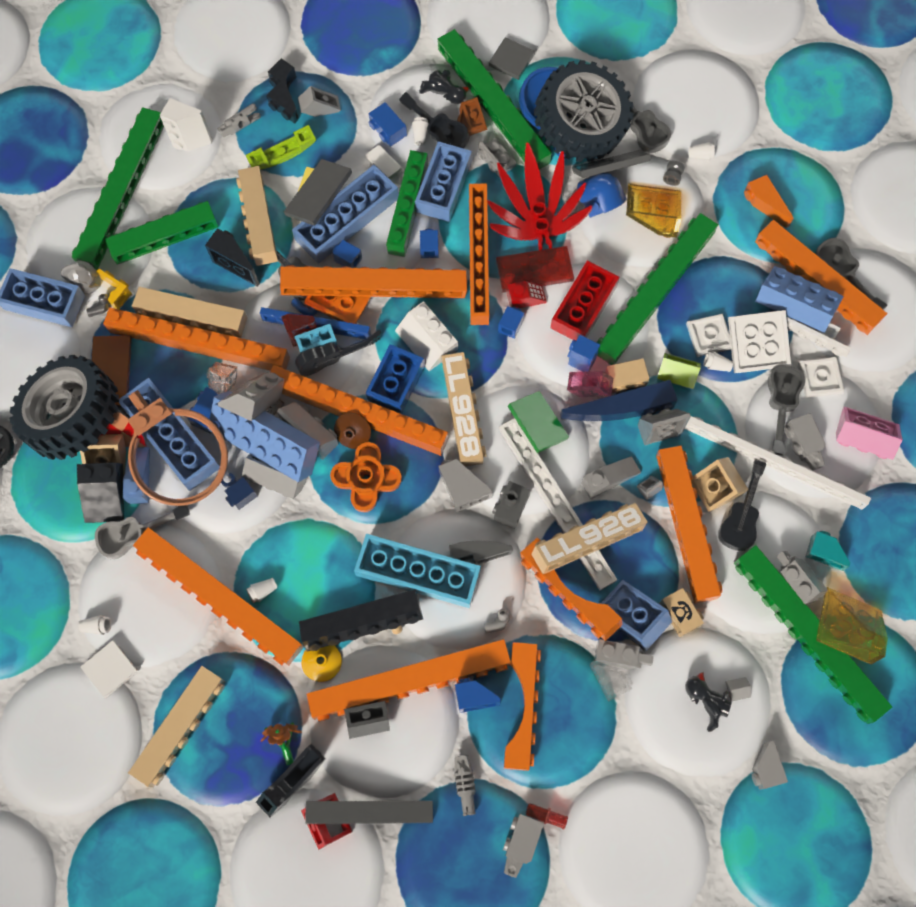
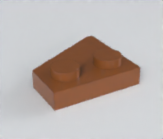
(472, 116)

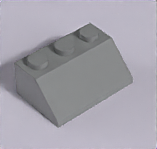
(254, 396)
(299, 418)
(272, 479)

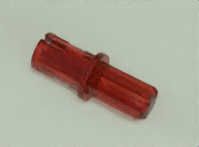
(546, 816)

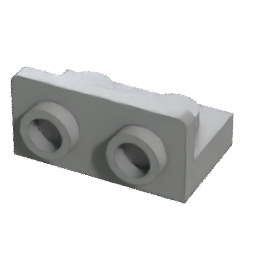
(495, 153)

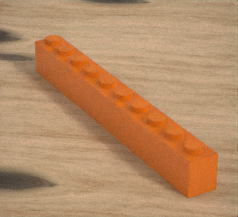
(372, 282)
(195, 340)
(378, 417)
(218, 596)
(409, 679)

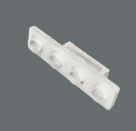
(820, 338)

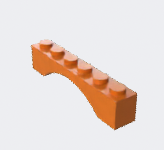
(599, 617)
(519, 748)

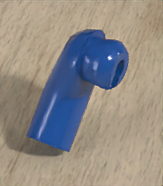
(300, 307)

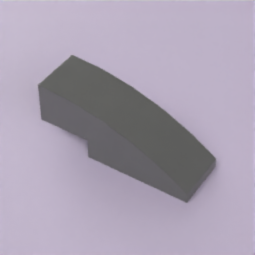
(479, 550)

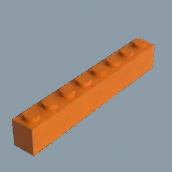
(478, 255)
(805, 263)
(688, 524)

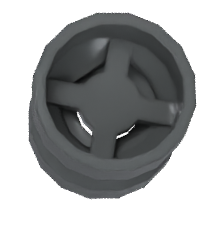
(673, 173)

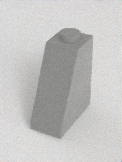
(463, 485)

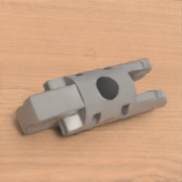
(239, 121)

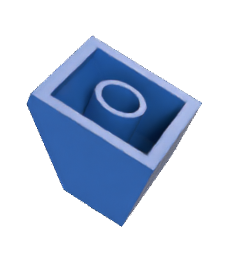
(474, 696)

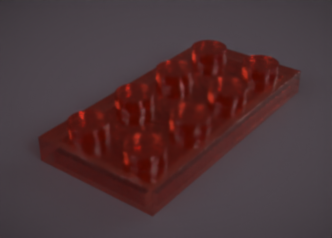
(539, 267)

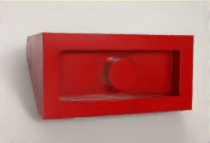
(320, 832)

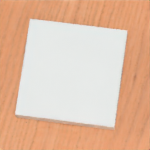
(709, 335)
(821, 377)
(109, 669)

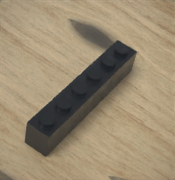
(360, 620)

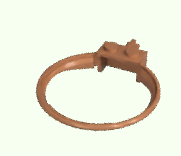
(150, 416)

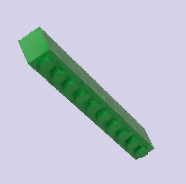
(492, 98)
(119, 188)
(656, 288)
(803, 626)

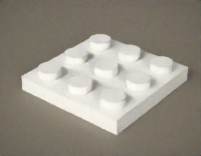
(759, 341)

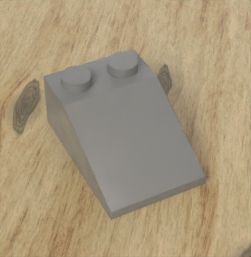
(662, 425)

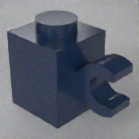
(238, 492)

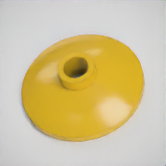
(326, 670)

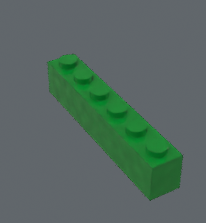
(405, 207)
(161, 232)

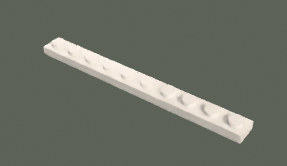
(781, 464)
(553, 498)

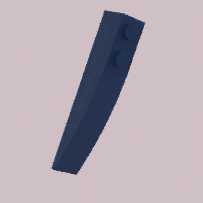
(625, 405)

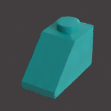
(827, 550)

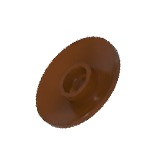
(357, 425)

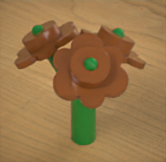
(280, 734)

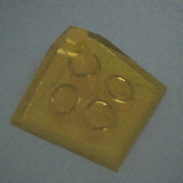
(655, 208)
(852, 627)

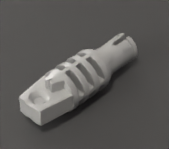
(465, 784)

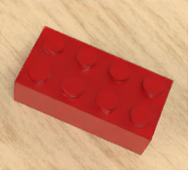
(584, 301)

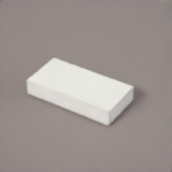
(383, 161)

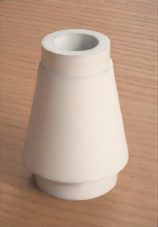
(420, 130)
(702, 151)
(717, 362)
(260, 590)
(95, 625)

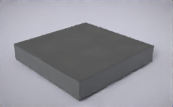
(511, 58)

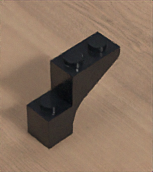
(279, 98)
(291, 780)

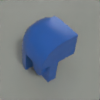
(602, 193)

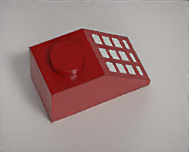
(525, 294)

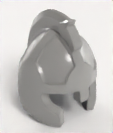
(81, 274)

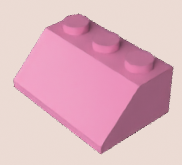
(868, 433)

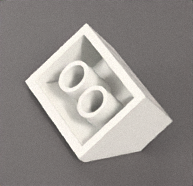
(185, 126)
(426, 336)

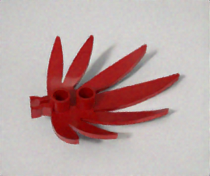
(540, 220)

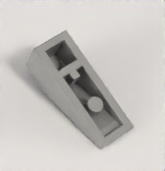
(609, 476)

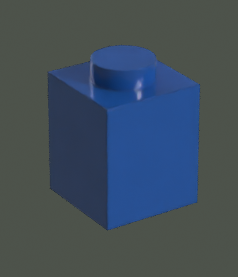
(429, 243)
(347, 254)
(511, 321)

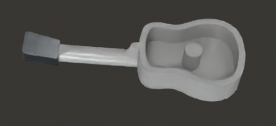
(117, 538)

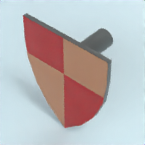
(122, 426)

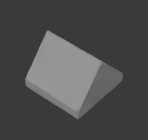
(650, 487)
(738, 689)

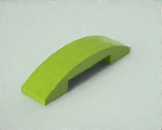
(283, 151)

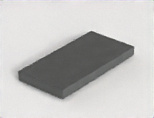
(611, 163)
(318, 192)

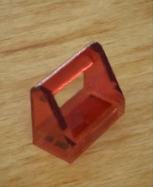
(295, 323)

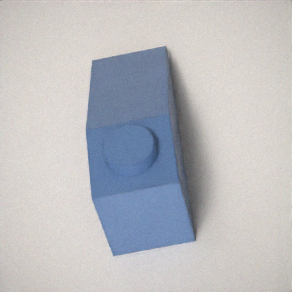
(131, 492)

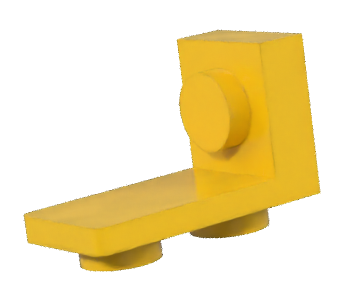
(120, 294)

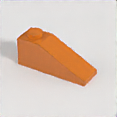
(767, 200)

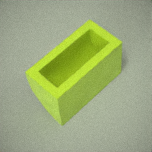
(679, 370)

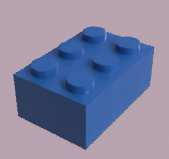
(395, 379)

